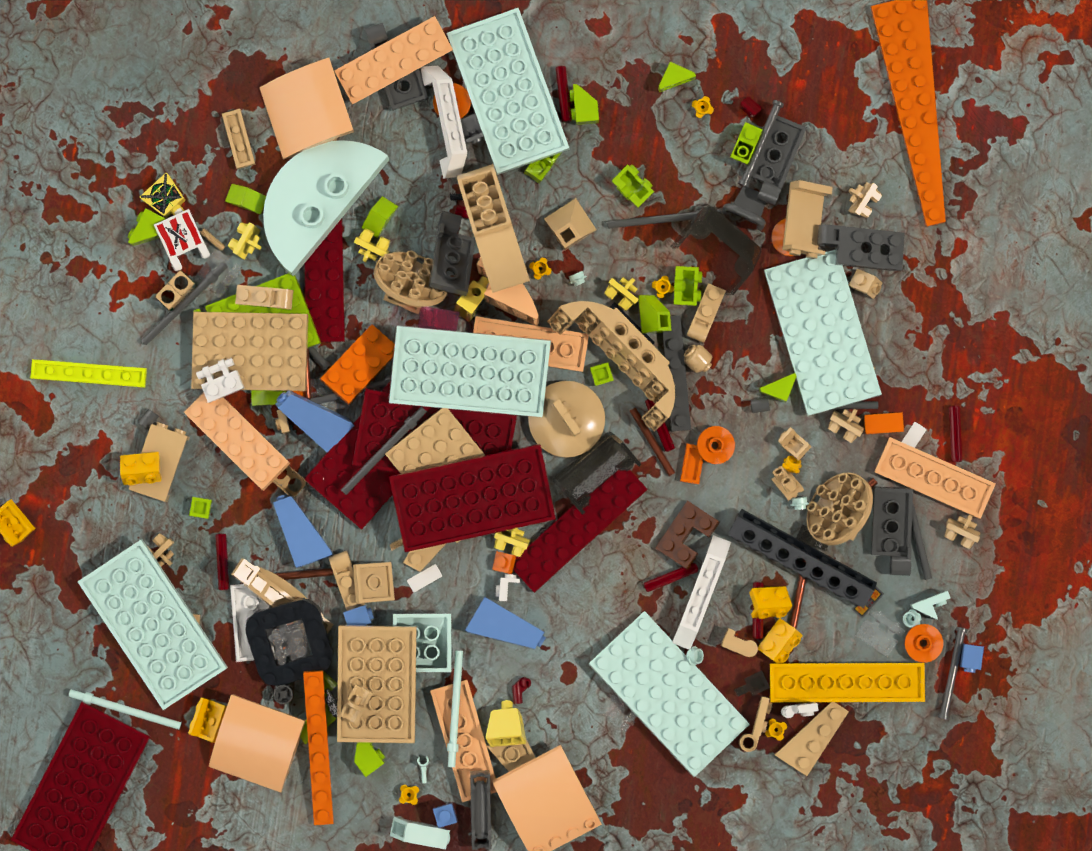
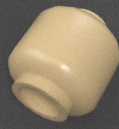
(698, 358)

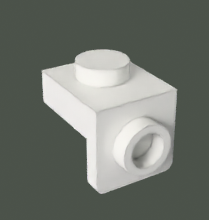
(502, 589)

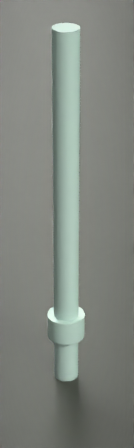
(89, 698)
(452, 746)

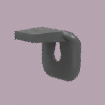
(747, 206)

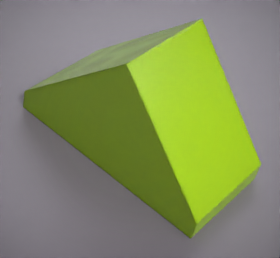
(675, 76)
(246, 198)
(379, 216)
(779, 389)

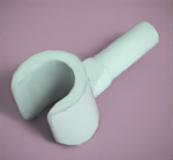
(423, 769)

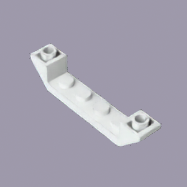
(449, 118)
(702, 592)

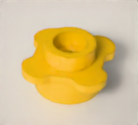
(702, 102)
(535, 267)
(663, 281)
(791, 464)
(781, 727)
(412, 790)

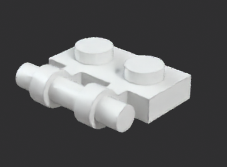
(223, 385)
(805, 709)

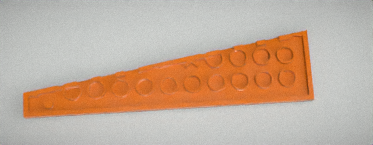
(907, 55)

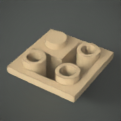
(570, 224)

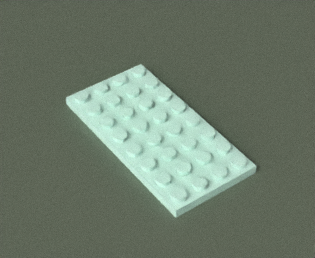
(508, 91)
(822, 333)
(469, 371)
(152, 624)
(669, 694)

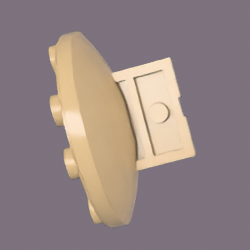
(407, 281)
(570, 420)
(841, 509)

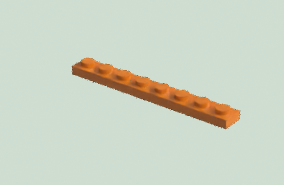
(318, 747)

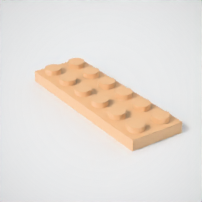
(393, 60)
(566, 350)
(238, 439)
(934, 478)
(472, 746)

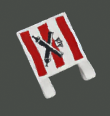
(179, 236)

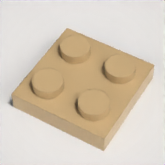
(373, 582)

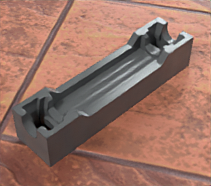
(480, 810)

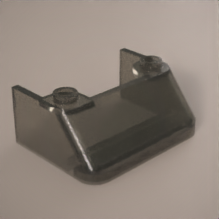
(711, 220)
(593, 469)

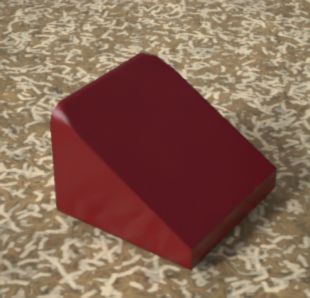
(750, 107)

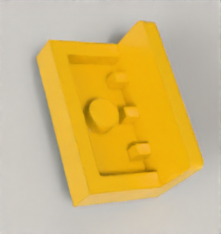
(140, 468)
(14, 524)
(770, 602)
(780, 641)
(207, 719)

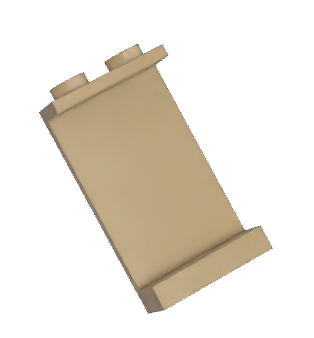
(804, 218)
(170, 448)

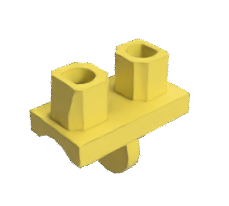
(364, 241)
(247, 242)
(614, 288)
(515, 538)

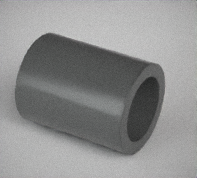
(760, 405)
(148, 419)

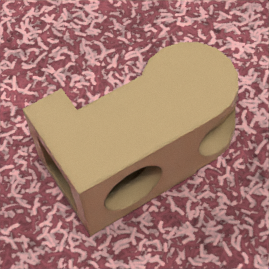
(746, 648)

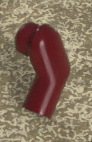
(518, 688)

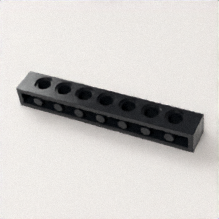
(799, 549)

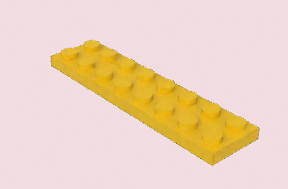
(847, 682)

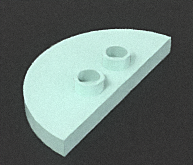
(314, 195)

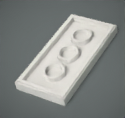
(244, 605)

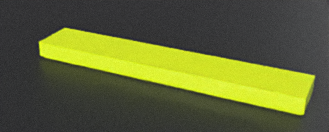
(88, 373)

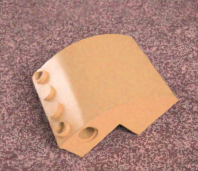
(546, 801)

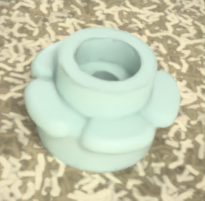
(577, 278)
(799, 503)
(907, 618)
(694, 655)

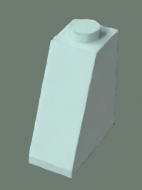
(420, 833)

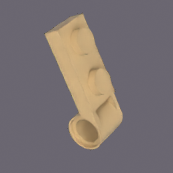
(264, 297)
(706, 313)
(344, 577)
(759, 724)

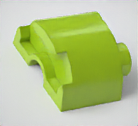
(632, 186)
(686, 285)

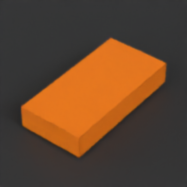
(883, 423)
(691, 465)

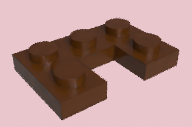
(675, 536)

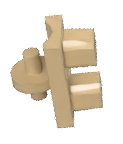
(861, 197)
(853, 428)
(786, 483)
(961, 527)
(163, 544)
(356, 704)

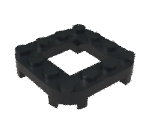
(279, 615)

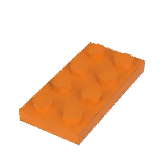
(359, 364)

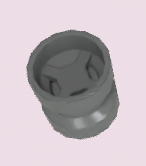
(281, 695)

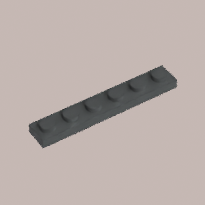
(675, 355)

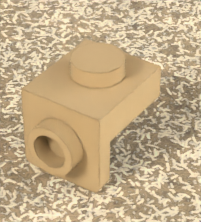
(865, 283)
(282, 423)
(794, 443)

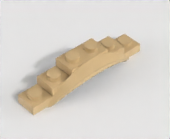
(269, 586)

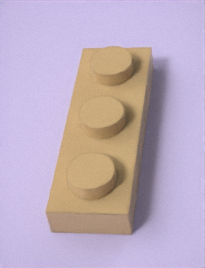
(238, 139)

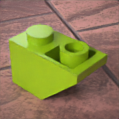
(585, 106)
(746, 143)
(145, 228)
(653, 315)
(368, 758)

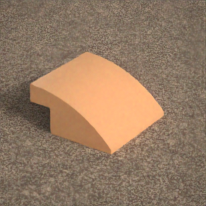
(306, 108)
(512, 300)
(256, 743)

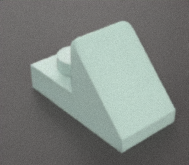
(926, 605)

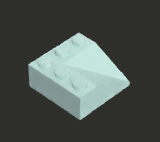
(432, 641)

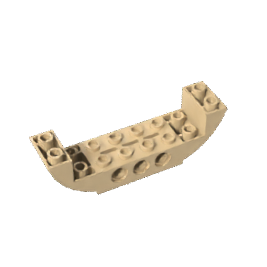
(492, 228)
(627, 349)

